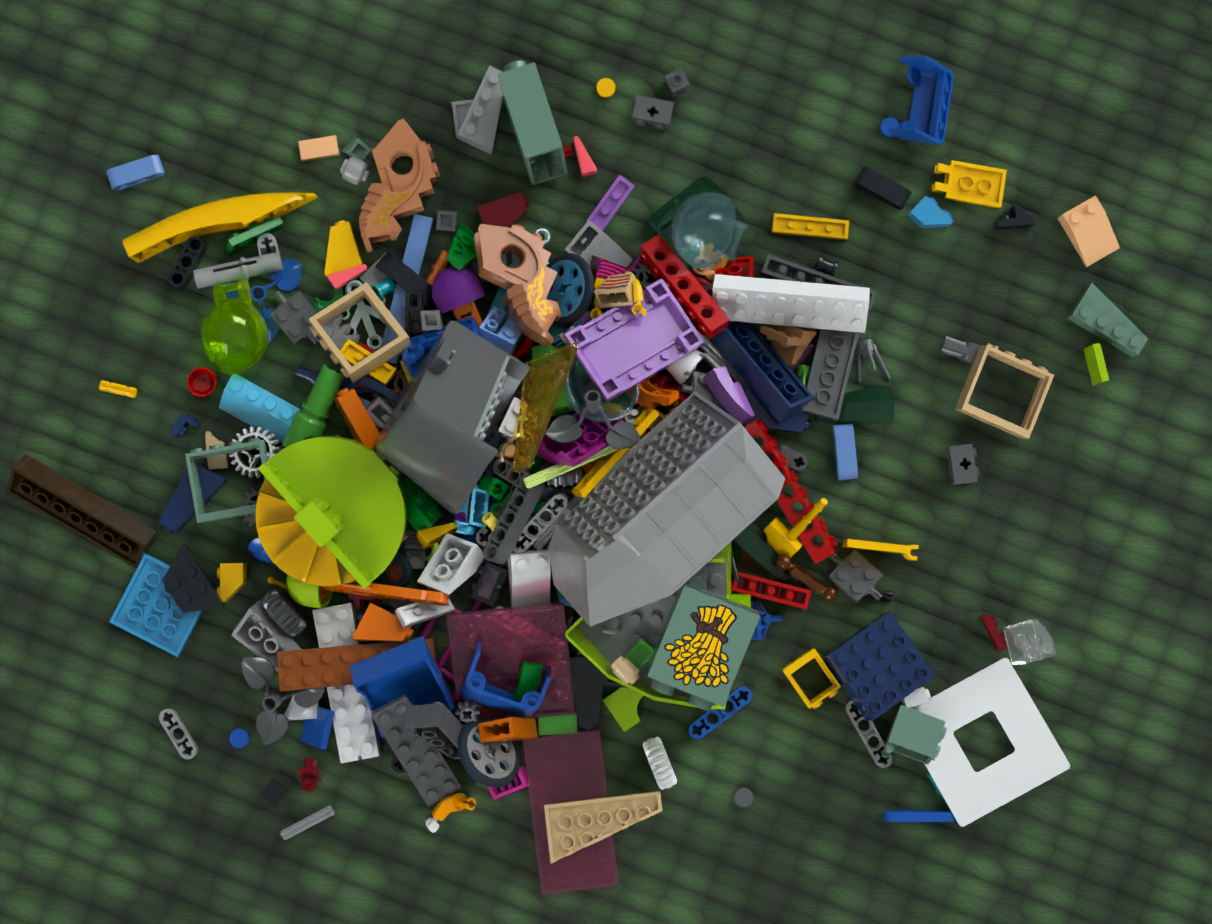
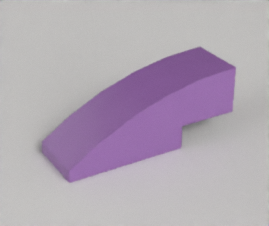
(729, 394)

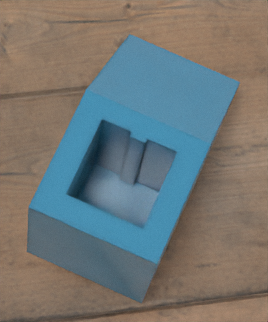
(929, 215)

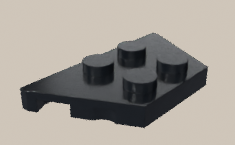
(190, 584)

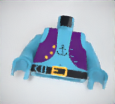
(472, 511)

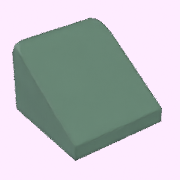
(356, 149)

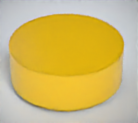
(605, 88)

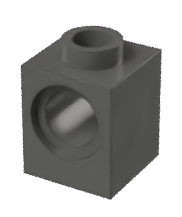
(676, 82)

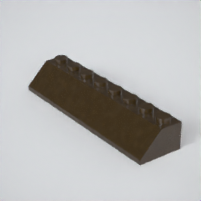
(80, 510)

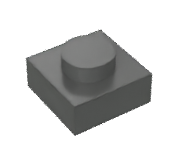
(446, 221)

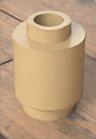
(625, 670)

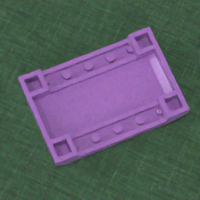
(626, 349)

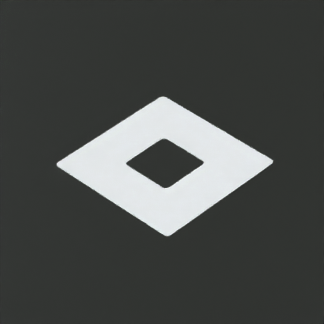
(1035, 754)

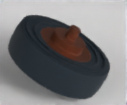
(398, 572)

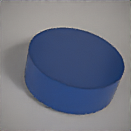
(888, 123)
(239, 738)

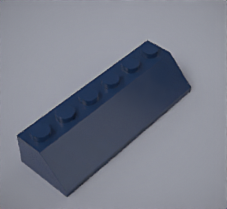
(762, 369)

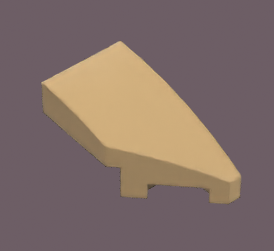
(215, 462)

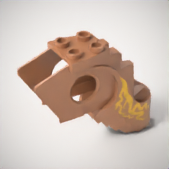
(397, 194)
(525, 285)

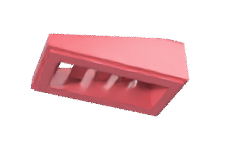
(585, 162)
(343, 277)

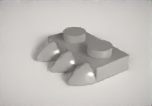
(338, 333)

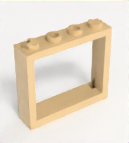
(375, 359)
(1036, 402)

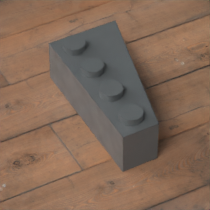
(436, 725)

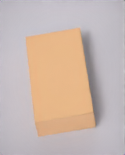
(318, 148)

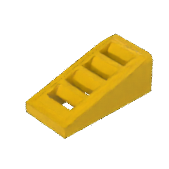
(432, 535)

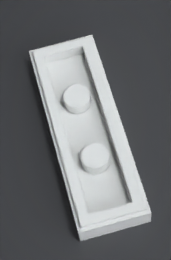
(421, 612)

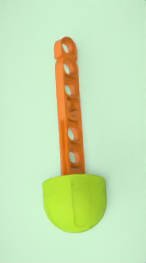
(320, 596)

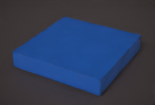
(317, 730)

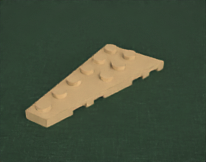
(587, 821)

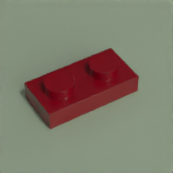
(990, 624)

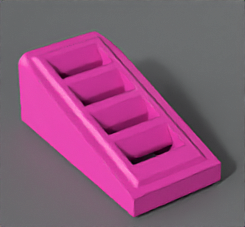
(523, 777)

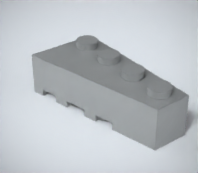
(482, 117)
(263, 634)

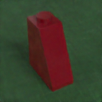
(504, 211)

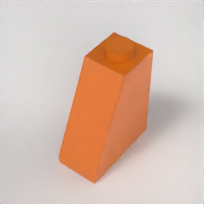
(381, 626)
(507, 730)

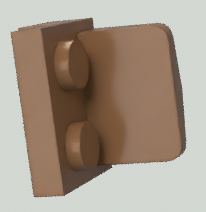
(788, 340)

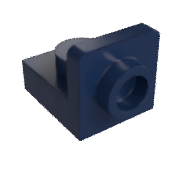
(180, 427)

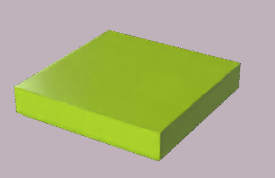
(1096, 364)

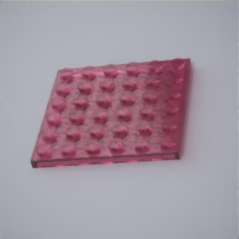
(506, 641)

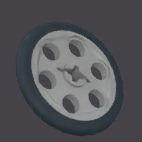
(476, 768)

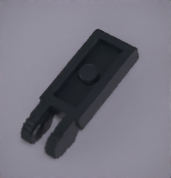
(413, 315)

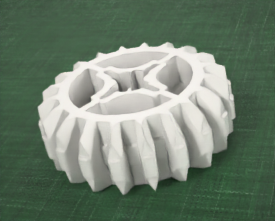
(253, 460)
(659, 763)

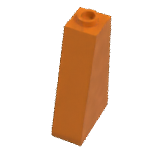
(356, 417)

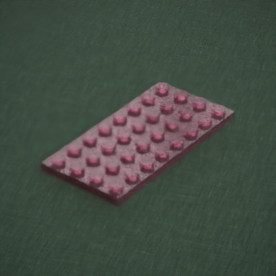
(565, 771)

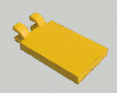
(971, 183)
(883, 547)

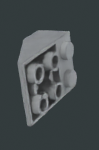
(595, 242)

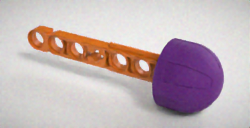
(457, 292)

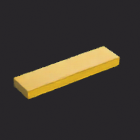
(810, 226)

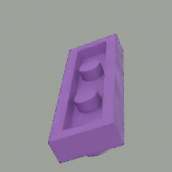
(611, 202)

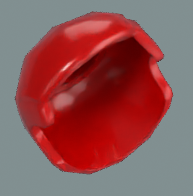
(201, 382)

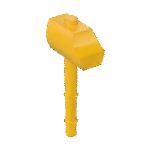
(785, 540)

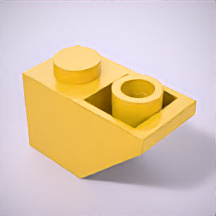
(232, 579)

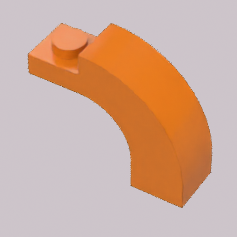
(653, 396)

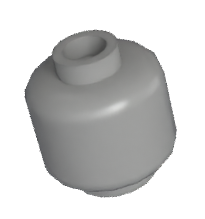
(354, 170)

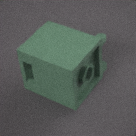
(914, 735)

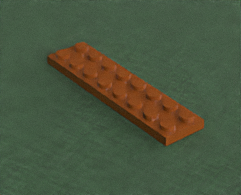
(327, 665)

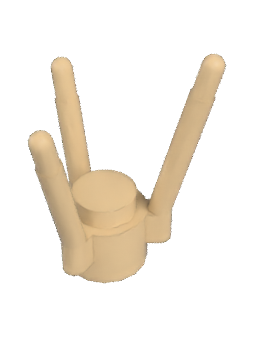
(507, 449)

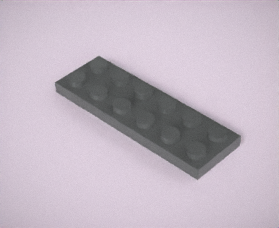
(830, 372)
(420, 760)

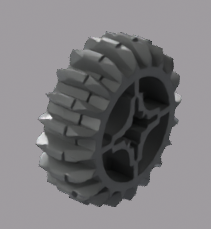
(284, 612)

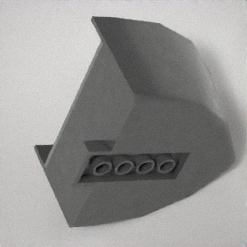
(447, 413)

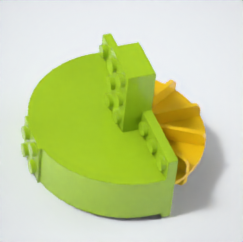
(331, 511)

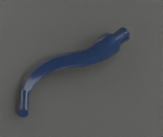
(362, 385)

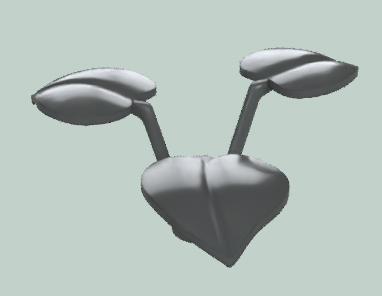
(567, 430)
(269, 724)

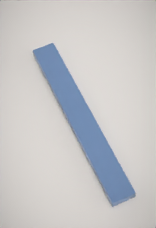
(413, 259)

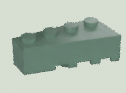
(1102, 318)

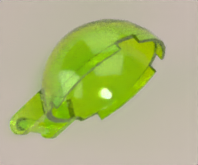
(234, 330)

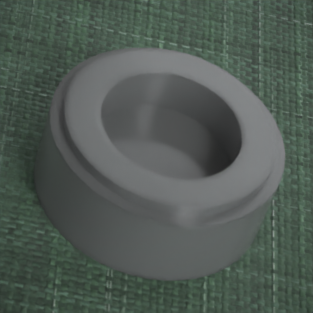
(743, 797)

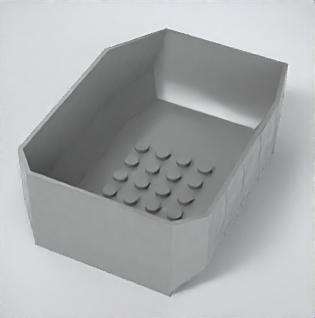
(661, 512)

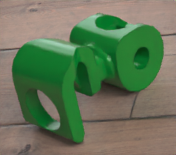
(492, 486)

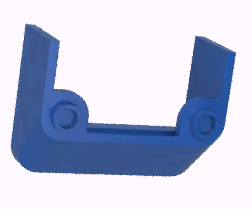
(930, 101)
(476, 690)

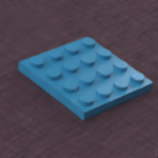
(151, 611)

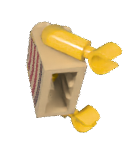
(619, 291)

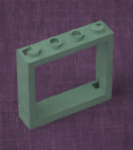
(216, 450)

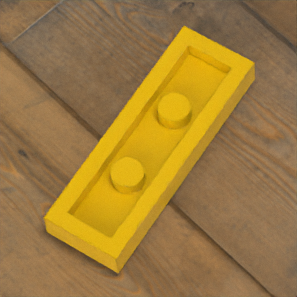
(354, 354)

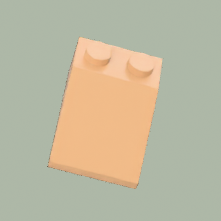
(1089, 231)

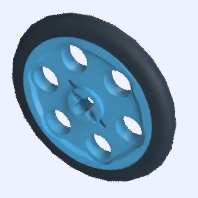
(585, 279)

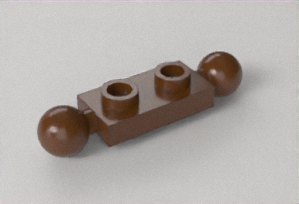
(799, 574)

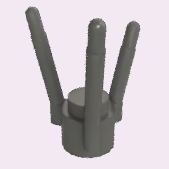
(868, 349)

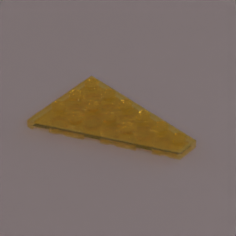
(538, 399)

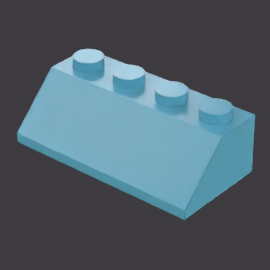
(257, 407)

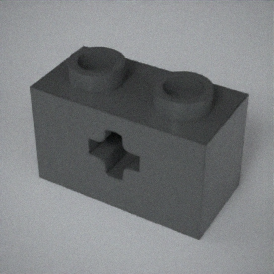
(642, 110)
(955, 456)

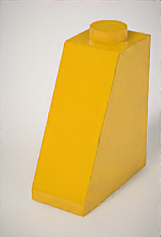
(342, 249)

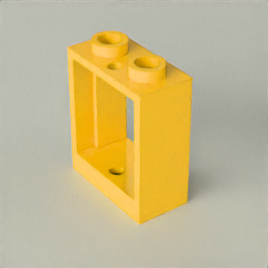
(799, 662)

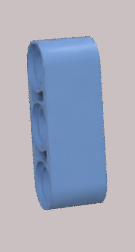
(135, 172)
(845, 452)

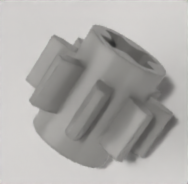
(467, 706)

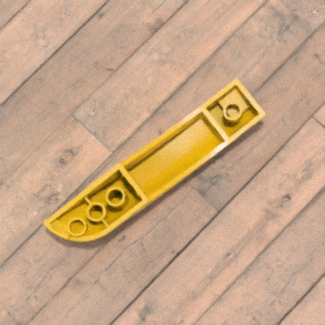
(211, 218)

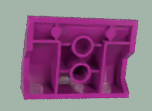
(571, 454)

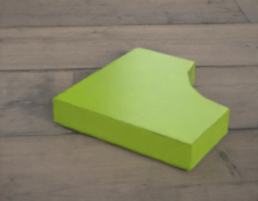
(623, 706)

